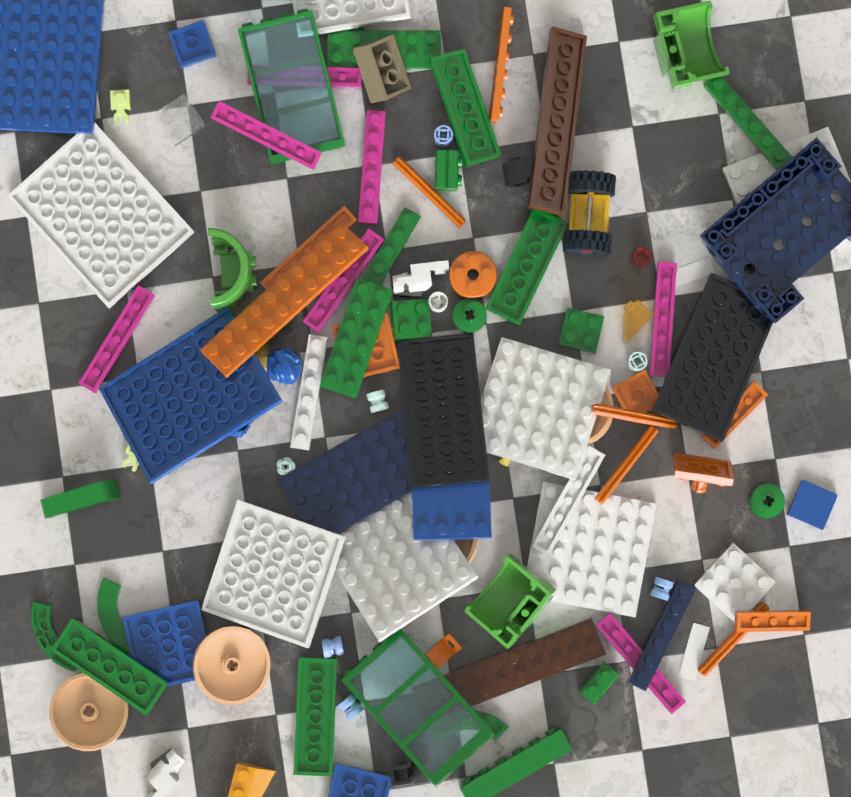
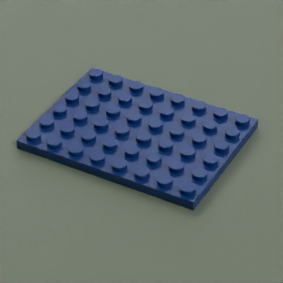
(49, 64)
(182, 404)

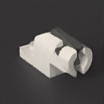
(419, 278)
(162, 772)

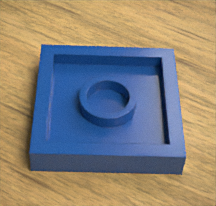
(192, 44)
(812, 504)

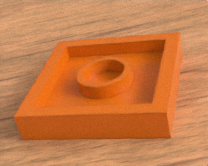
(636, 392)

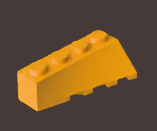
(250, 780)

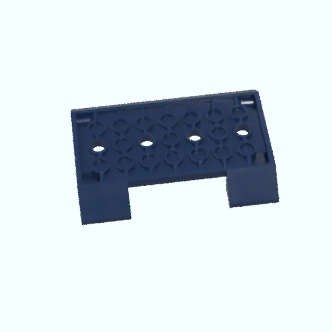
(776, 213)

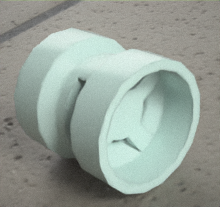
(634, 362)
(377, 400)

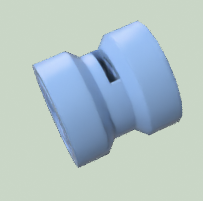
(443, 136)
(661, 593)
(332, 646)
(355, 708)

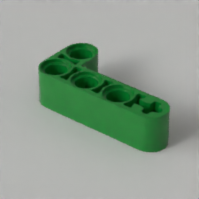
(80, 498)

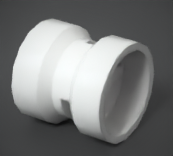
(438, 298)

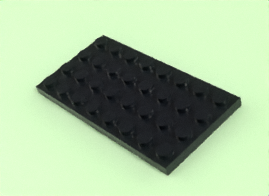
(713, 360)
(443, 411)

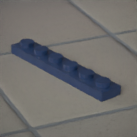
(662, 635)

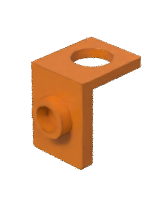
(442, 651)

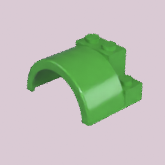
(686, 45)
(235, 269)
(513, 597)

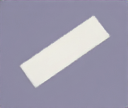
(694, 271)
(693, 651)

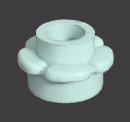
(285, 461)

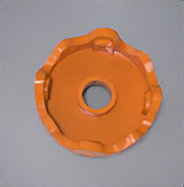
(472, 288)

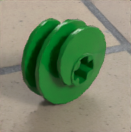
(459, 315)
(774, 507)

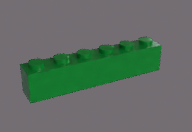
(517, 766)

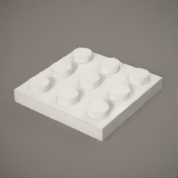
(734, 582)

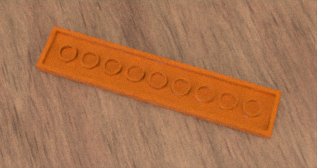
(284, 299)

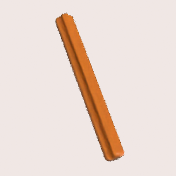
(429, 192)
(634, 416)
(625, 466)
(726, 646)

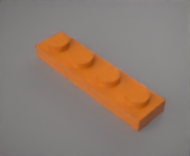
(750, 400)
(772, 620)

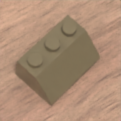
(382, 69)

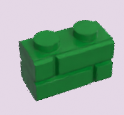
(447, 170)
(598, 682)

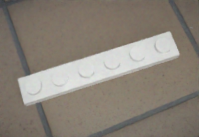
(309, 392)
(567, 502)

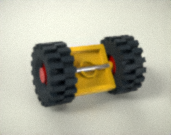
(589, 213)

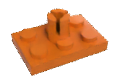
(702, 471)

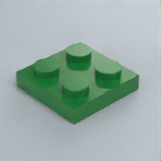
(410, 319)
(581, 330)

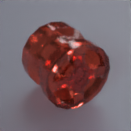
(640, 261)

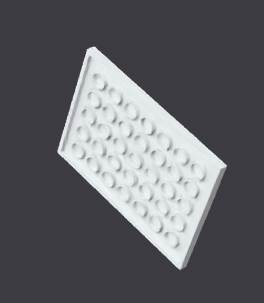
(101, 214)

